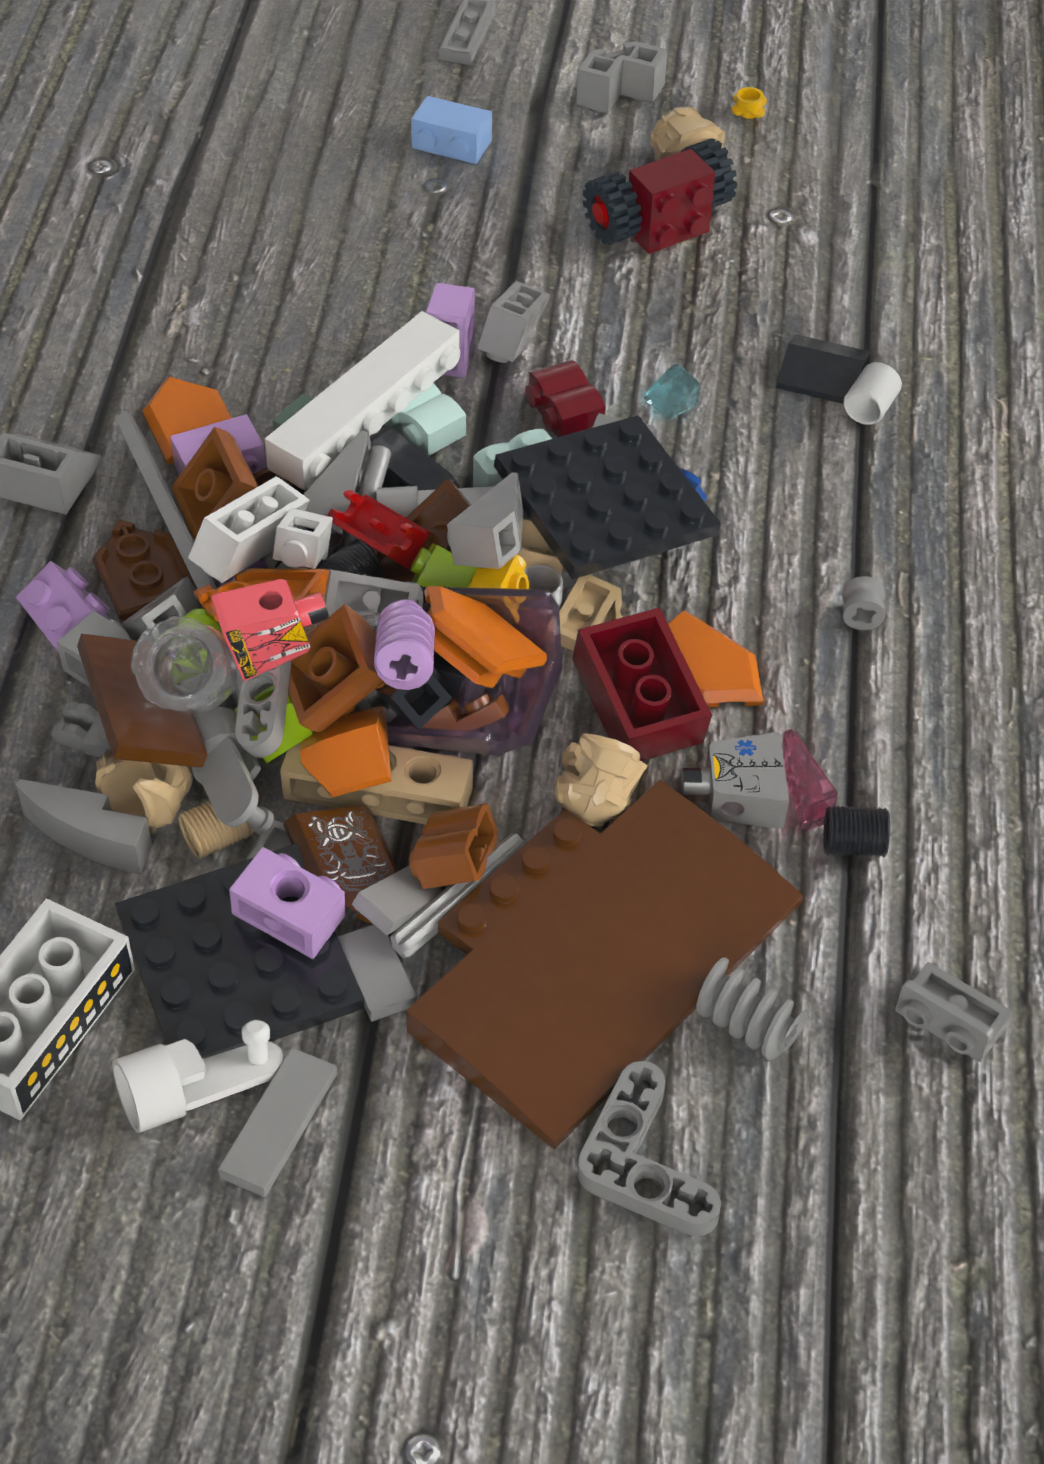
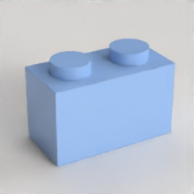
(451, 129)

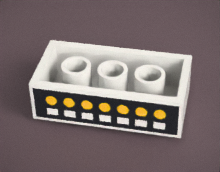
(51, 993)

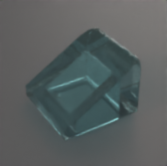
(674, 392)

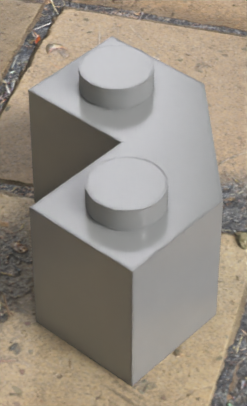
(631, 72)

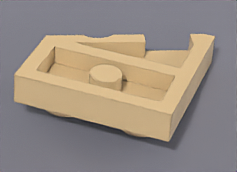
(588, 604)

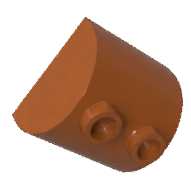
(212, 478)
(334, 671)

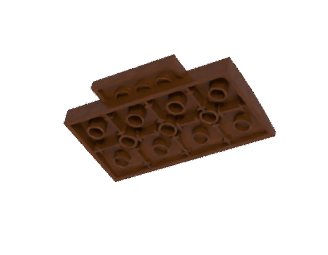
(593, 954)

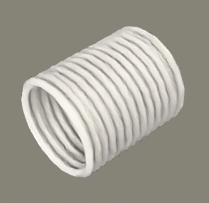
(872, 393)

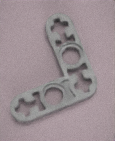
(622, 1155)

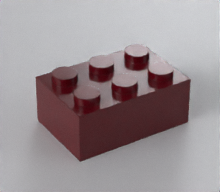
(641, 684)

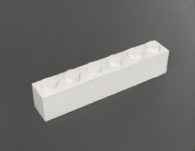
(362, 399)

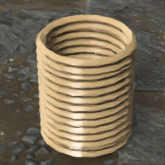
(206, 833)

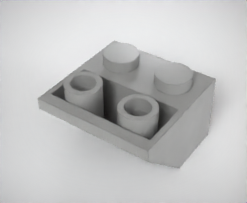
(43, 472)

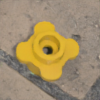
(749, 103)

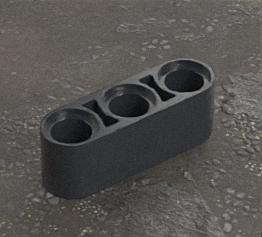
(409, 464)

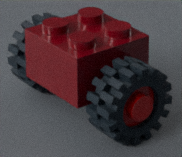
(662, 199)

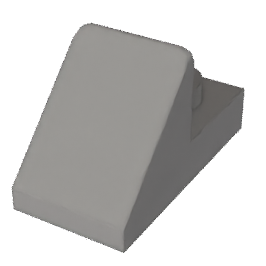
(364, 593)

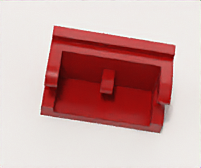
(381, 528)

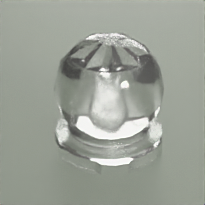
(184, 666)

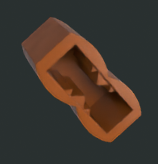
(454, 846)

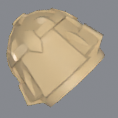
(681, 129)
(598, 779)
(143, 788)

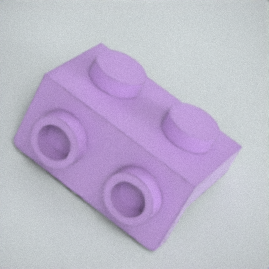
(59, 601)

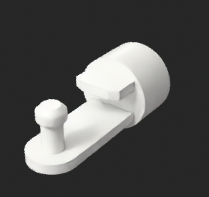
(173, 1078)

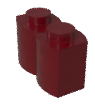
(564, 398)

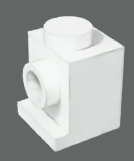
(301, 547)

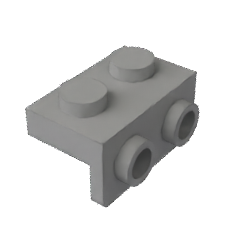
(953, 1011)

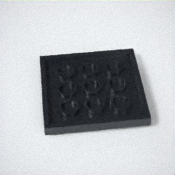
(607, 496)
(218, 972)

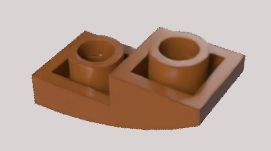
(478, 713)

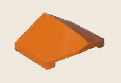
(349, 753)

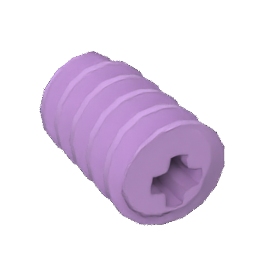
(404, 645)

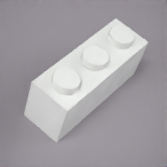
(244, 529)

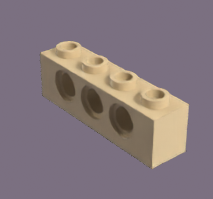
(418, 787)

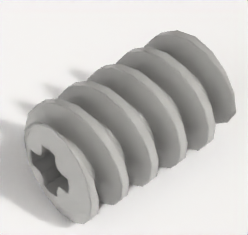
(747, 1012)

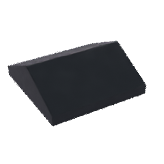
(820, 368)

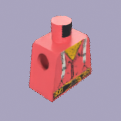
(266, 624)

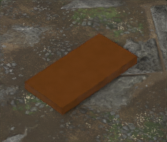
(132, 723)

